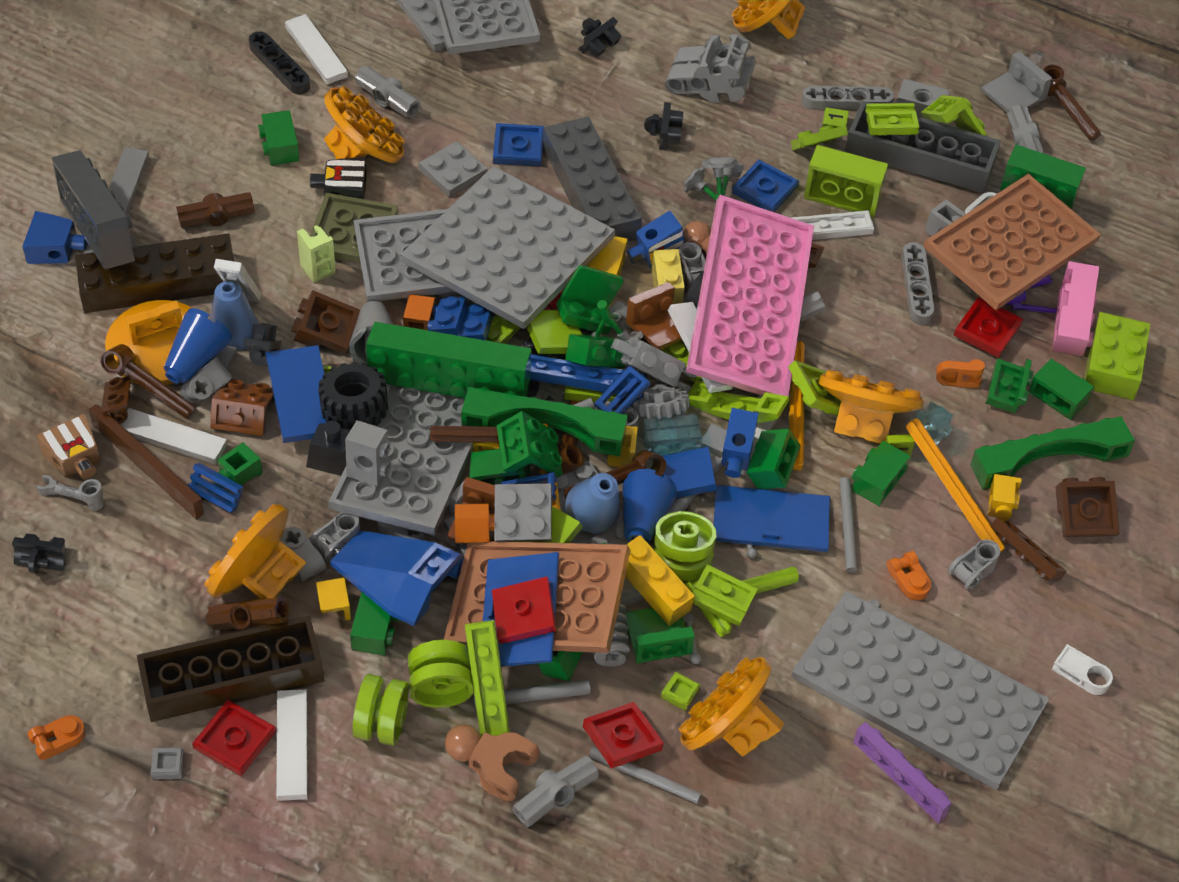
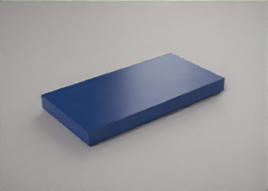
(295, 390)

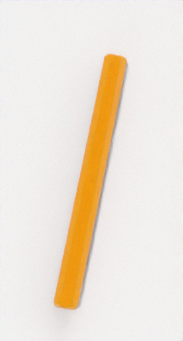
(796, 410)
(952, 482)

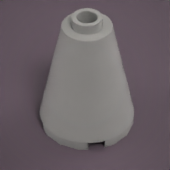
(369, 313)

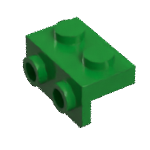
(1009, 385)

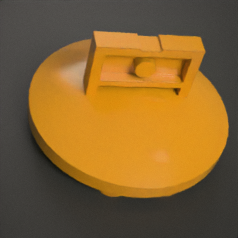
(756, 13)
(360, 128)
(149, 333)
(866, 406)
(257, 558)
(734, 711)

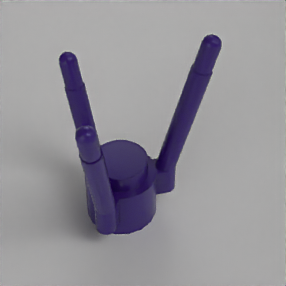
(1016, 302)

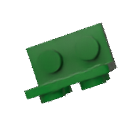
(583, 292)
(528, 441)
(656, 640)

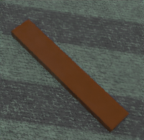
(147, 462)

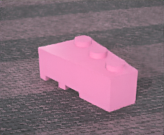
(1075, 309)

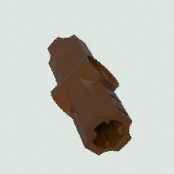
(215, 209)
(248, 613)

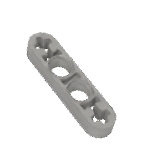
(847, 94)
(921, 283)

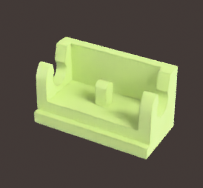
(316, 254)

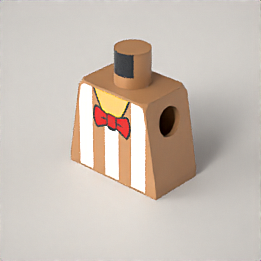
(71, 447)

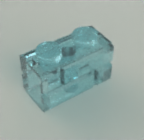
(671, 434)

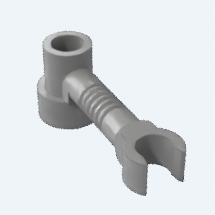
(89, 491)

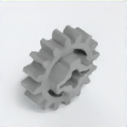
(661, 402)

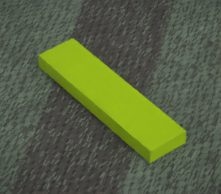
(487, 678)

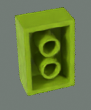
(845, 180)
(1117, 355)

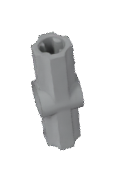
(387, 92)

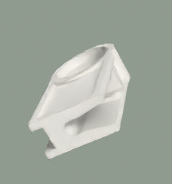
(1076, 667)

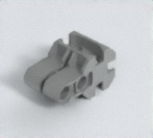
(712, 69)

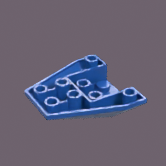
(397, 571)

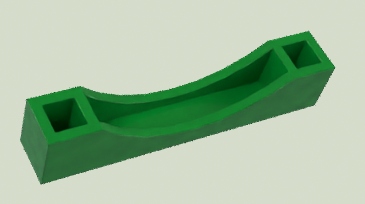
(598, 429)
(1100, 440)

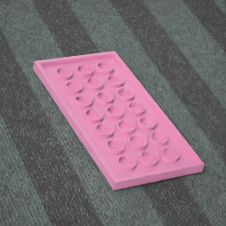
(750, 298)

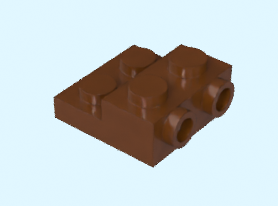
(325, 322)
(1087, 507)

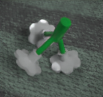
(722, 167)
(617, 318)

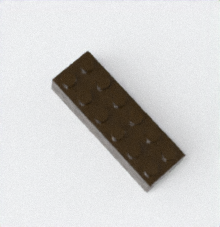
(159, 273)
(230, 668)

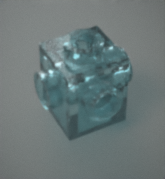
(936, 421)

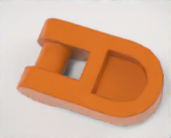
(960, 373)
(913, 584)
(68, 733)

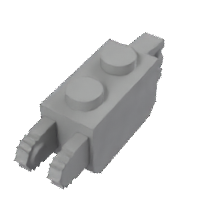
(652, 362)

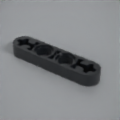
(275, 64)

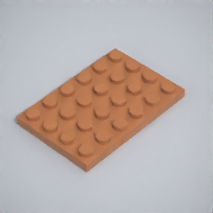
(1011, 241)
(586, 597)

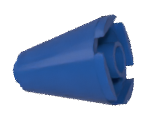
(195, 345)
(645, 501)

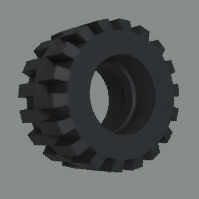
(353, 394)

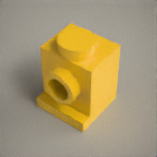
(1003, 496)

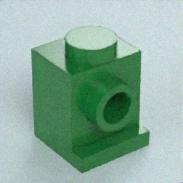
(240, 464)

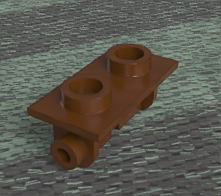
(116, 398)

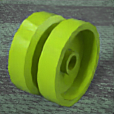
(685, 543)
(440, 674)
(380, 709)

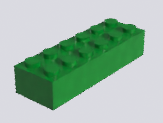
(446, 361)

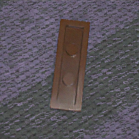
(1027, 549)

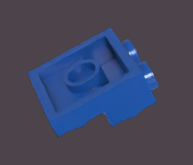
(460, 319)

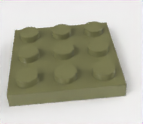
(337, 219)

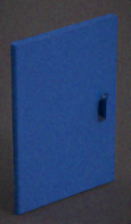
(772, 518)
(515, 570)

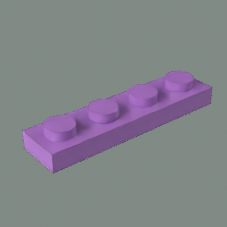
(907, 777)

